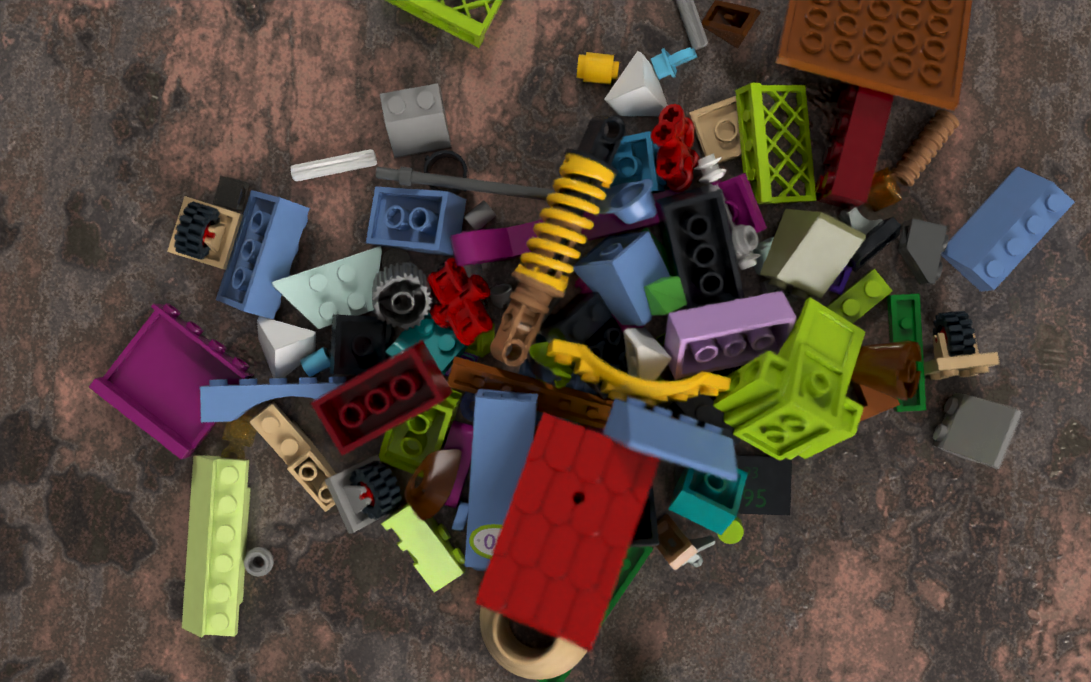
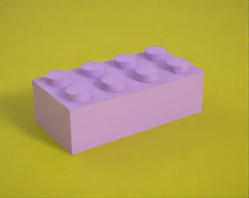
(727, 333)

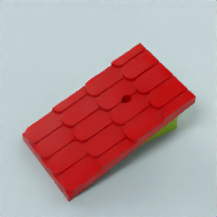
(567, 531)

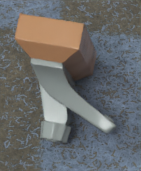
(677, 547)

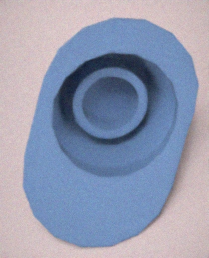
(629, 201)

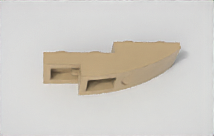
(297, 452)

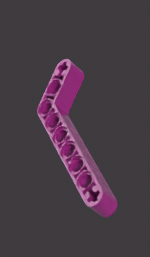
(511, 242)

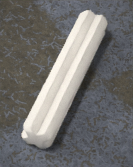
(333, 165)

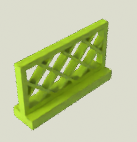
(452, 19)
(757, 145)

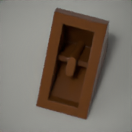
(730, 21)

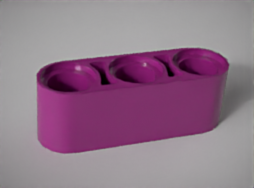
(460, 438)

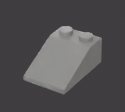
(976, 429)

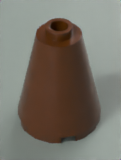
(889, 368)

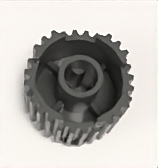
(398, 281)

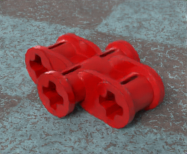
(675, 156)
(460, 302)

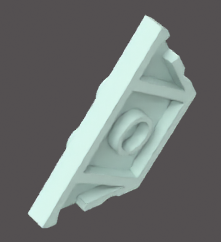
(333, 288)

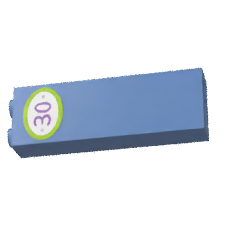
(500, 447)

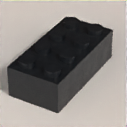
(700, 246)

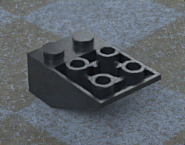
(590, 323)

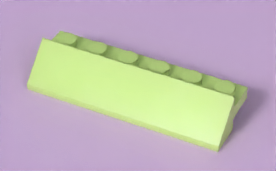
(216, 545)

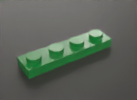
(906, 325)

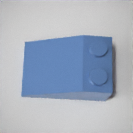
(415, 219)

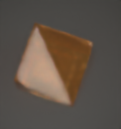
(883, 190)

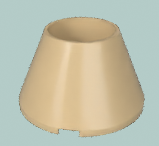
(523, 660)

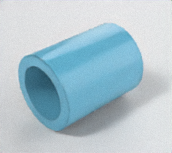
(315, 362)

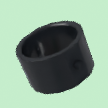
(430, 160)

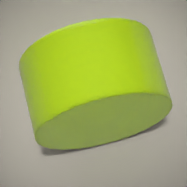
(733, 533)

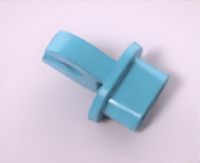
(666, 64)

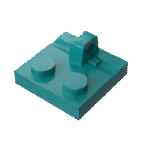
(439, 341)

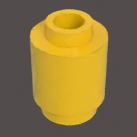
(597, 68)

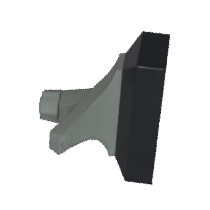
(878, 235)

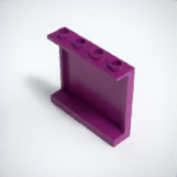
(161, 378)

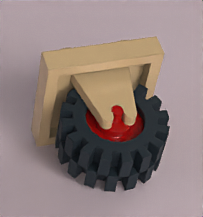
(205, 233)
(956, 349)

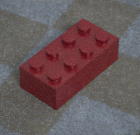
(854, 146)
(382, 397)

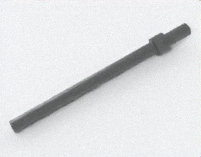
(407, 176)

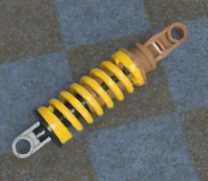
(543, 268)

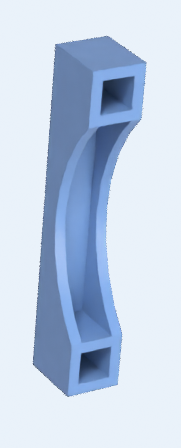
(229, 402)

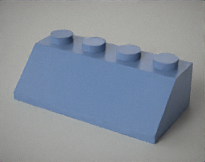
(1006, 228)
(262, 254)
(672, 438)

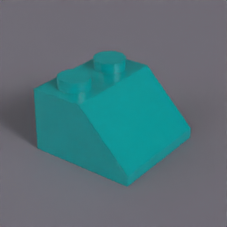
(708, 498)

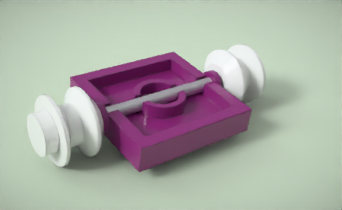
(738, 201)

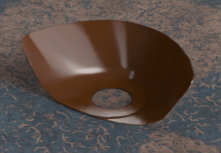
(439, 476)

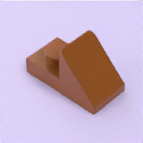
(873, 401)

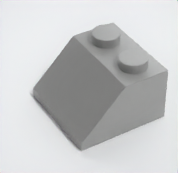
(415, 120)

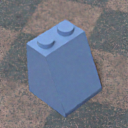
(620, 270)

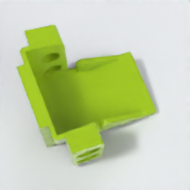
(798, 398)

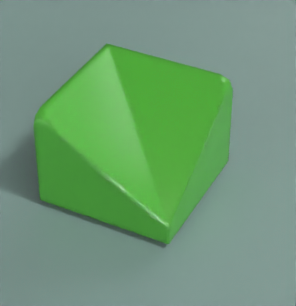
(665, 295)

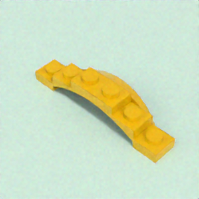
(622, 386)

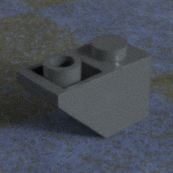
(921, 249)

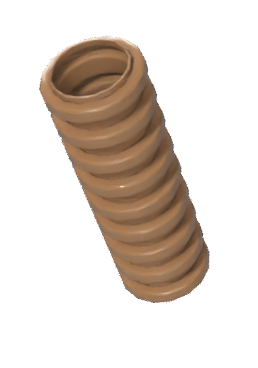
(925, 147)

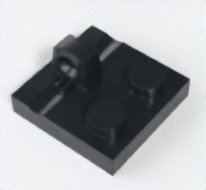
(358, 343)

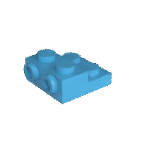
(637, 161)

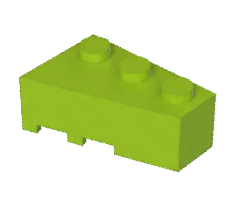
(427, 546)

